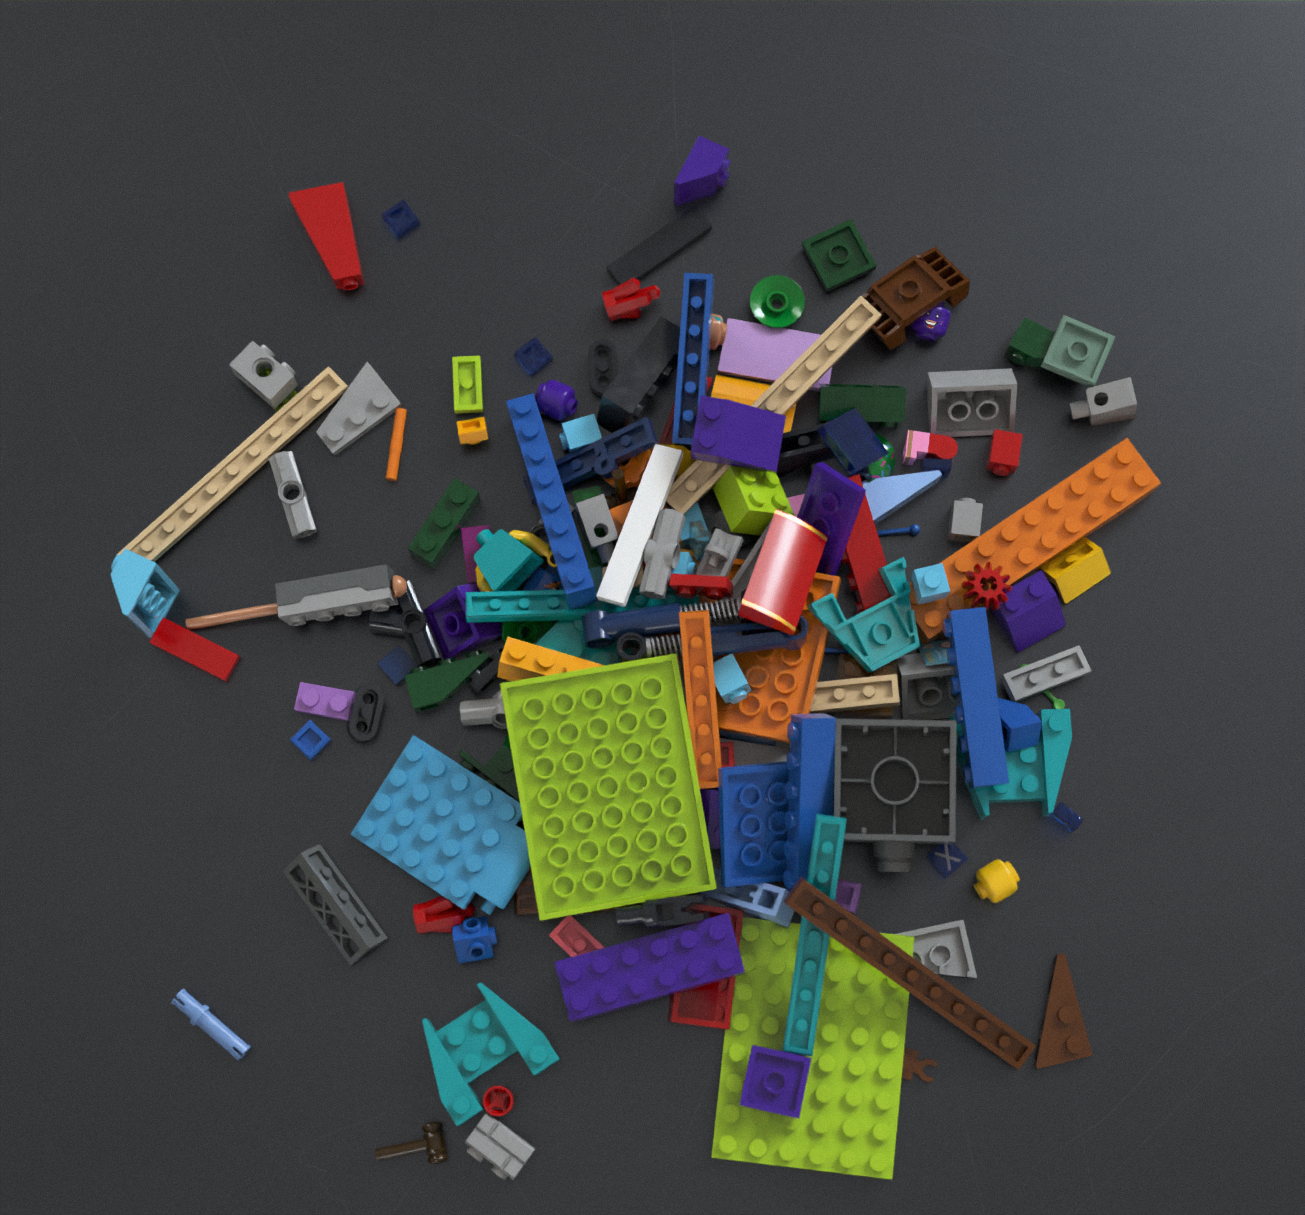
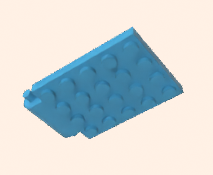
(447, 828)

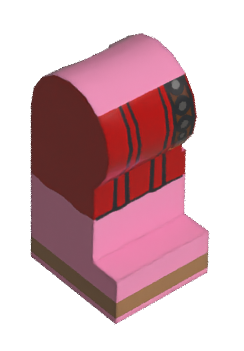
(927, 445)

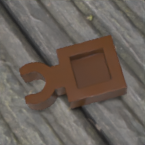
(912, 1065)

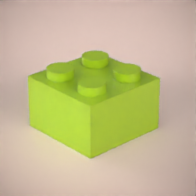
(750, 499)

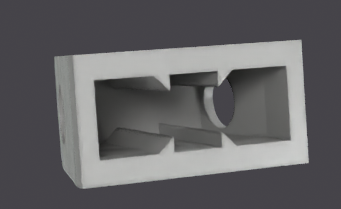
(1117, 401)
(595, 514)

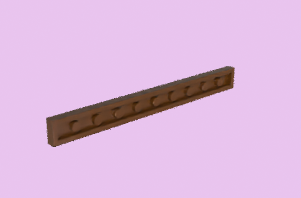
(909, 973)

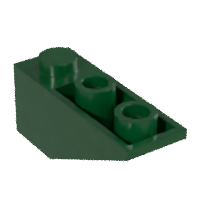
(439, 684)

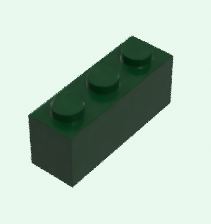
(873, 402)
(444, 524)

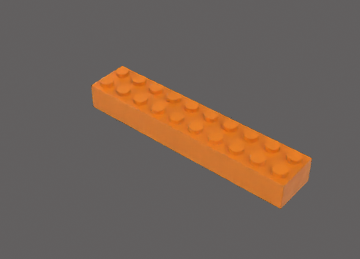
(1043, 529)

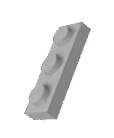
(1045, 674)

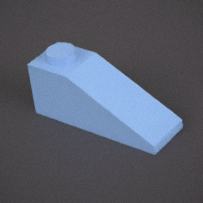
(891, 493)
(757, 900)

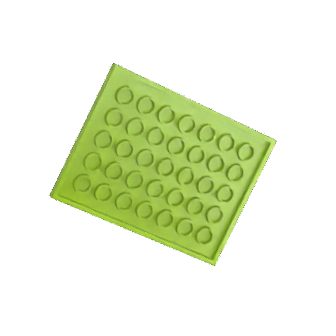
(608, 786)
(855, 1063)

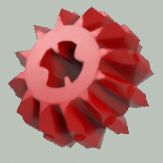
(978, 578)

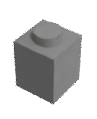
(965, 520)

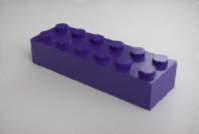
(649, 968)

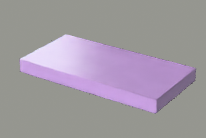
(763, 352)

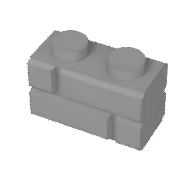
(499, 1146)

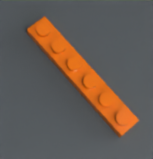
(701, 695)

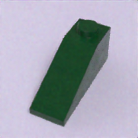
(1030, 343)

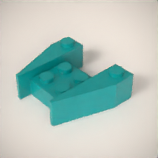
(1032, 771)
(477, 1045)

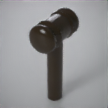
(622, 494)
(432, 1143)

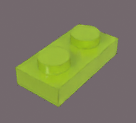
(467, 384)

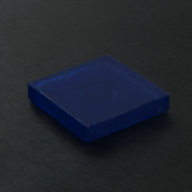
(853, 441)

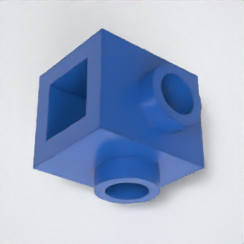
(474, 939)

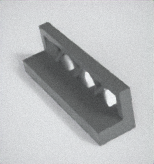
(338, 900)

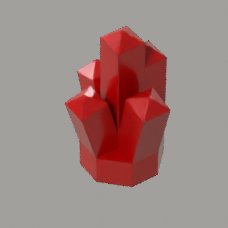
(628, 298)
(439, 915)

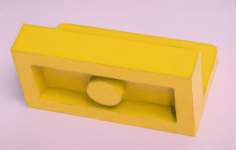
(1077, 569)

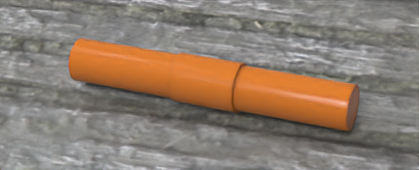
(396, 444)

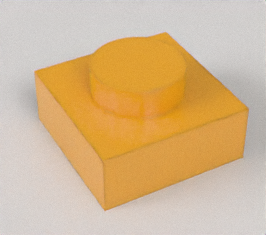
(472, 430)

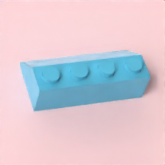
(142, 590)

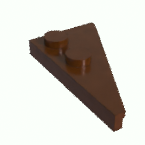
(1063, 1028)

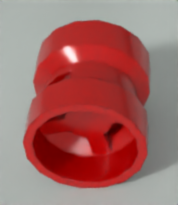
(494, 1101)

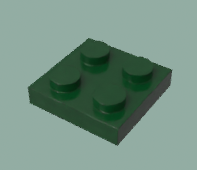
(839, 255)

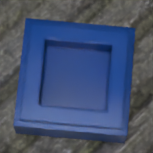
(310, 740)

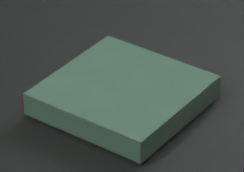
(1078, 351)

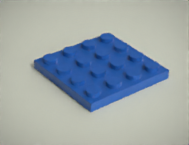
(753, 823)

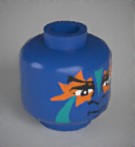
(543, 580)

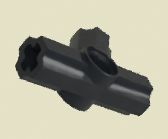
(396, 623)

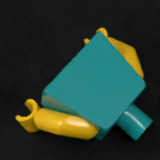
(508, 559)

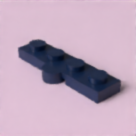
(606, 453)

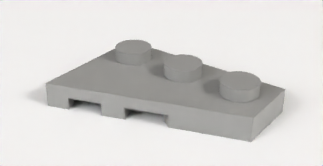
(358, 410)
(944, 949)

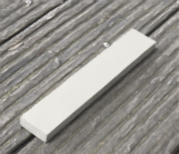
(639, 525)

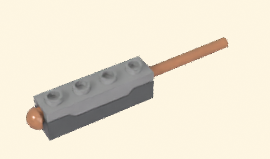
(321, 598)

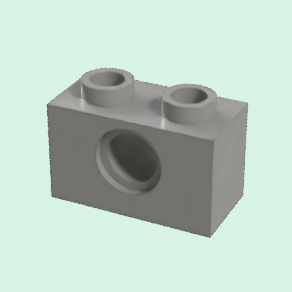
(272, 388)

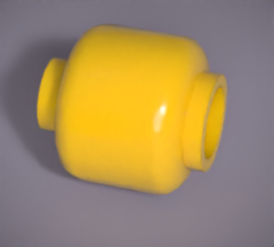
(996, 881)

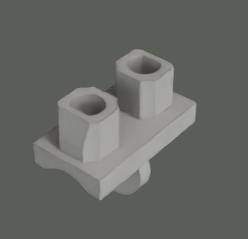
(720, 554)

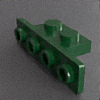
(498, 770)

